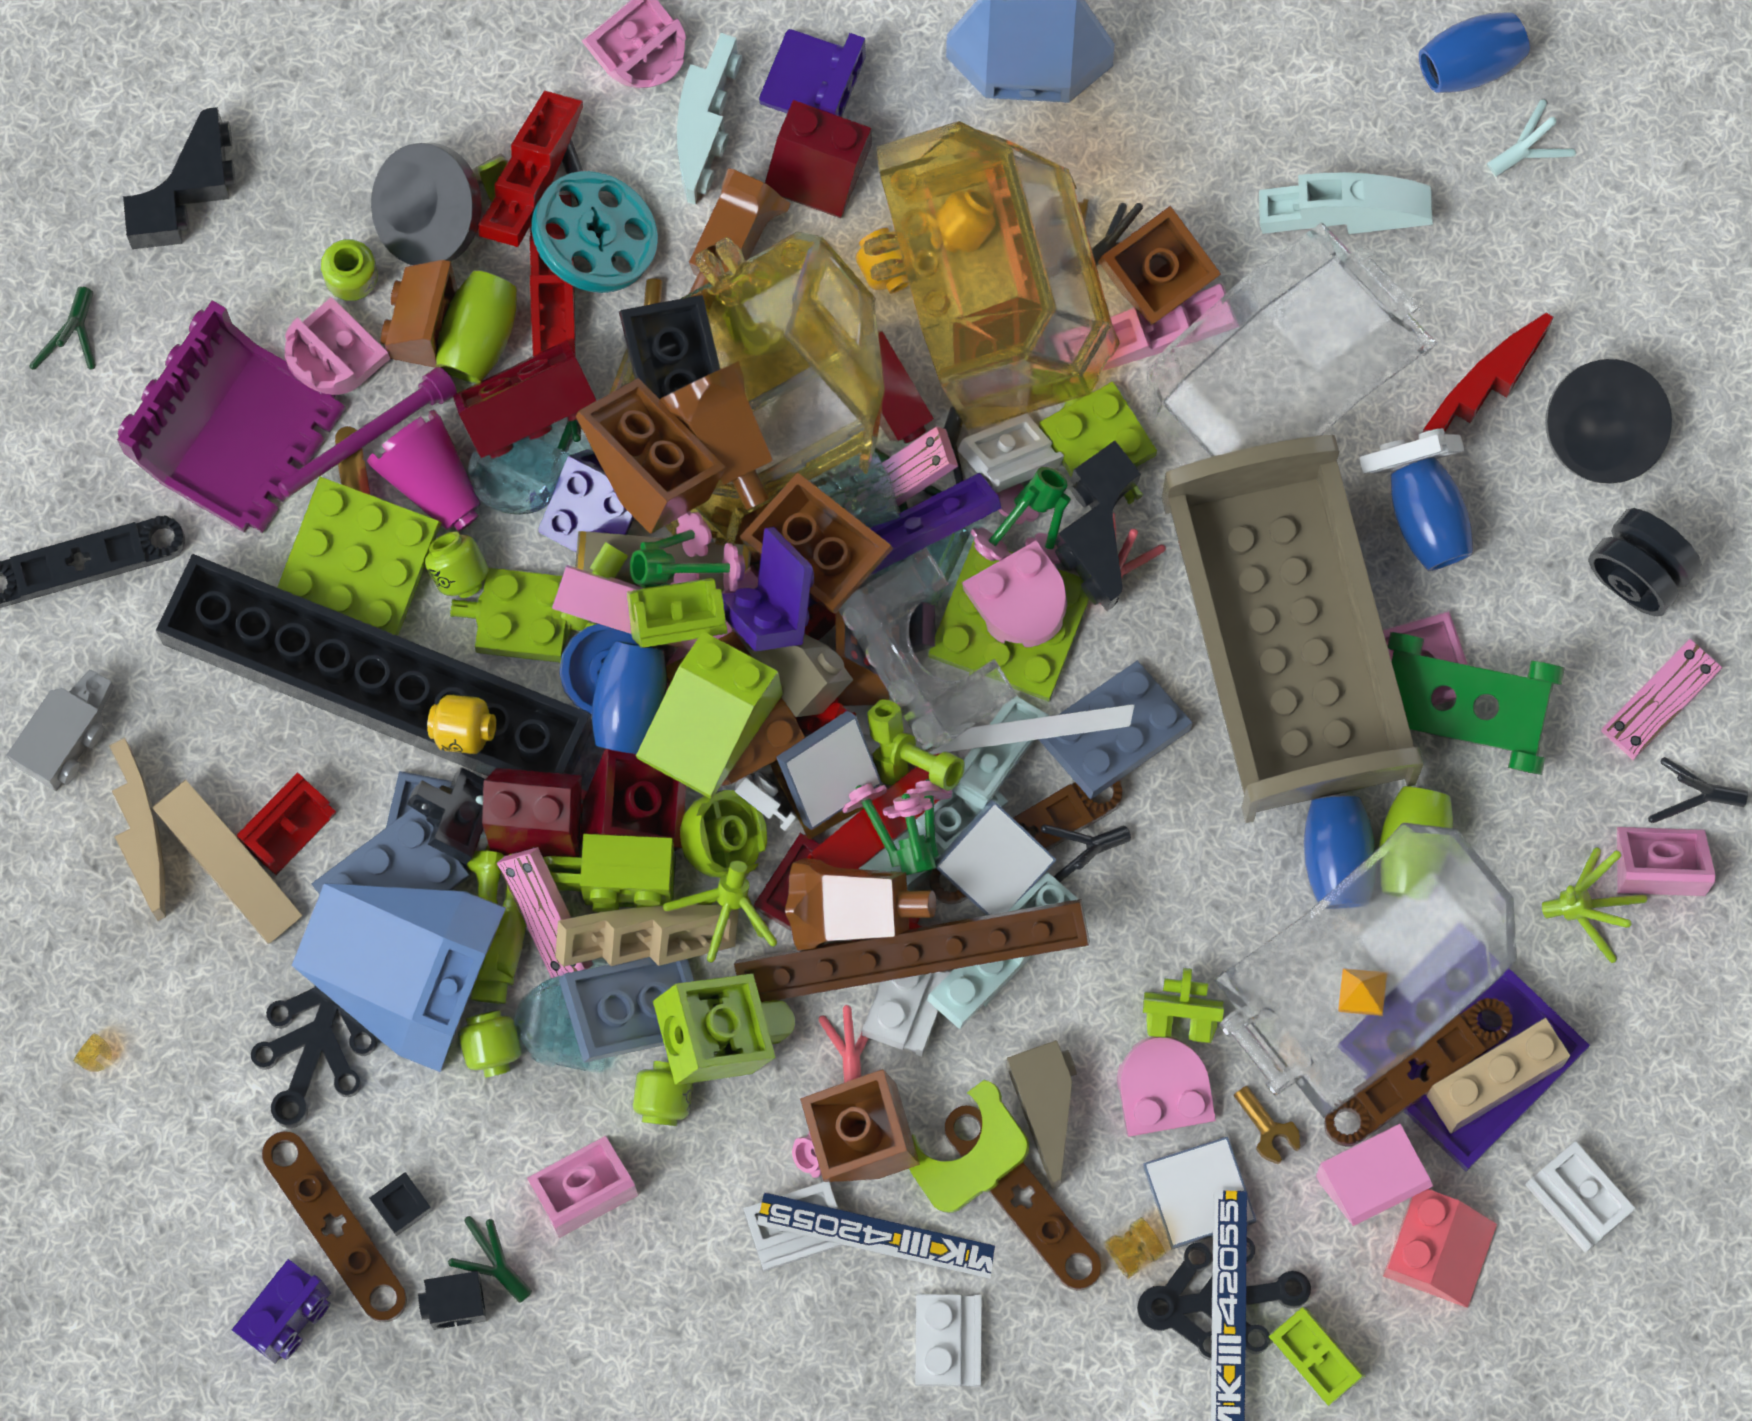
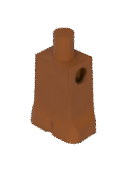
(740, 215)
(724, 422)
(850, 903)

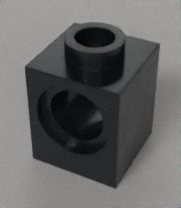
(453, 1300)

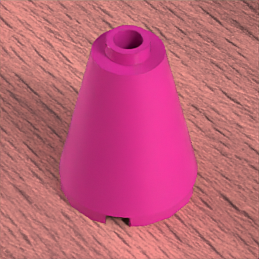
(429, 472)

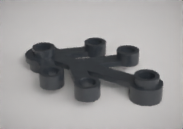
(314, 1038)
(1202, 1301)

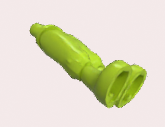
(505, 951)

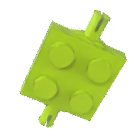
(1093, 423)
(517, 616)

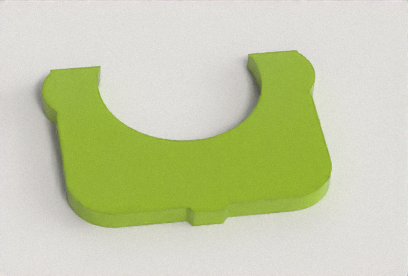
(997, 1152)

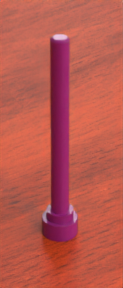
(435, 388)

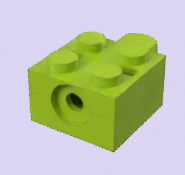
(618, 871)
(720, 1028)

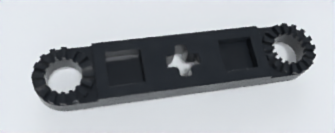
(110, 552)

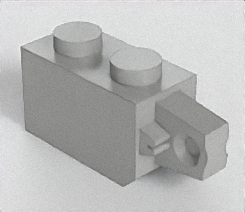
(62, 731)

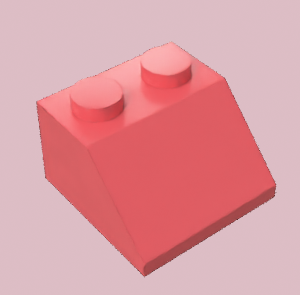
(1440, 1247)

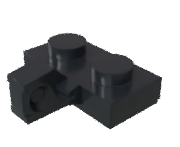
(453, 813)

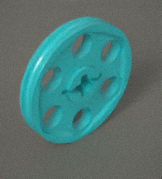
(584, 243)

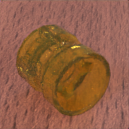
(1134, 1248)

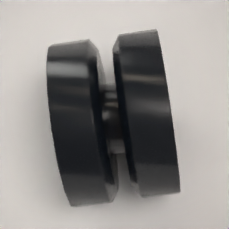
(1645, 561)

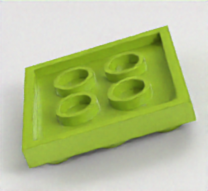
(359, 555)
(967, 644)

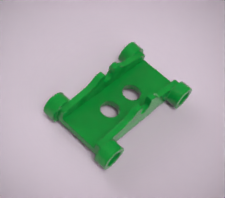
(1520, 700)

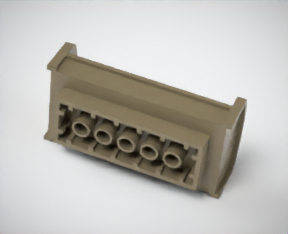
(1290, 623)

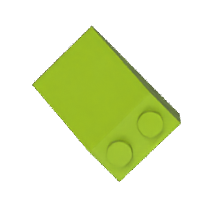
(709, 714)

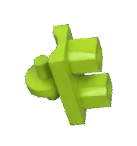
(1202, 1011)

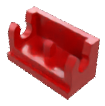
(286, 824)

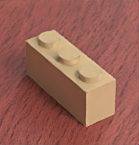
(1498, 1075)

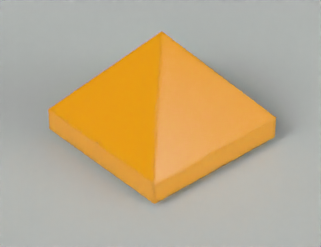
(1362, 992)

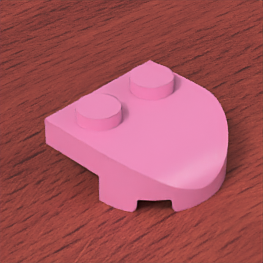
(639, 44)
(332, 350)
(1020, 597)
(1163, 1087)

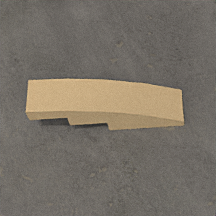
(142, 841)
(227, 861)
(642, 933)

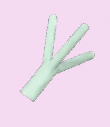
(1527, 139)

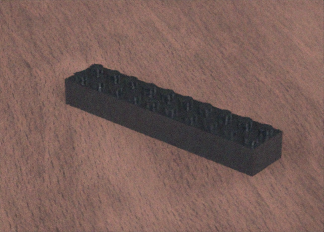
(361, 670)

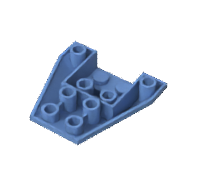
(1030, 49)
(399, 960)

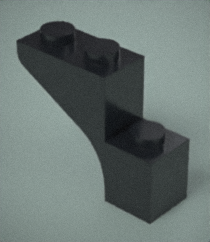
(197, 177)
(1091, 541)

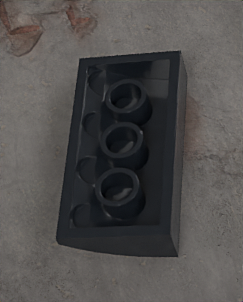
(670, 343)

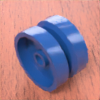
(583, 661)

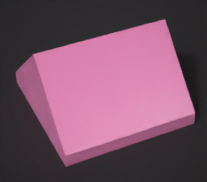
(1664, 862)
(1374, 1175)
(583, 1186)

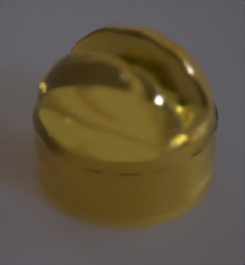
(89, 1052)

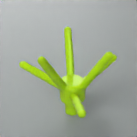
(731, 895)
(1577, 902)

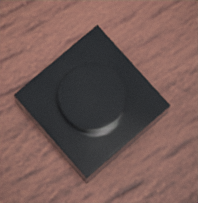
(922, 627)
(400, 1204)

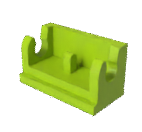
(676, 612)
(1316, 1356)

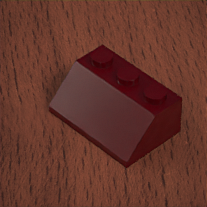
(524, 400)

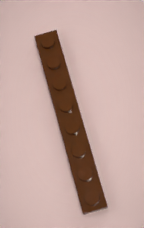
(918, 951)

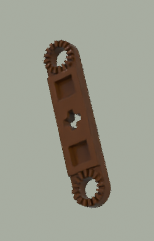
(1064, 809)
(1444, 1053)
(1044, 1222)
(351, 1253)

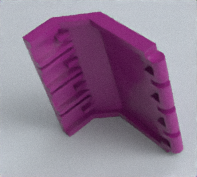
(226, 422)

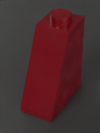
(902, 407)

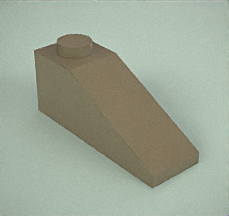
(807, 672)
(1044, 1092)

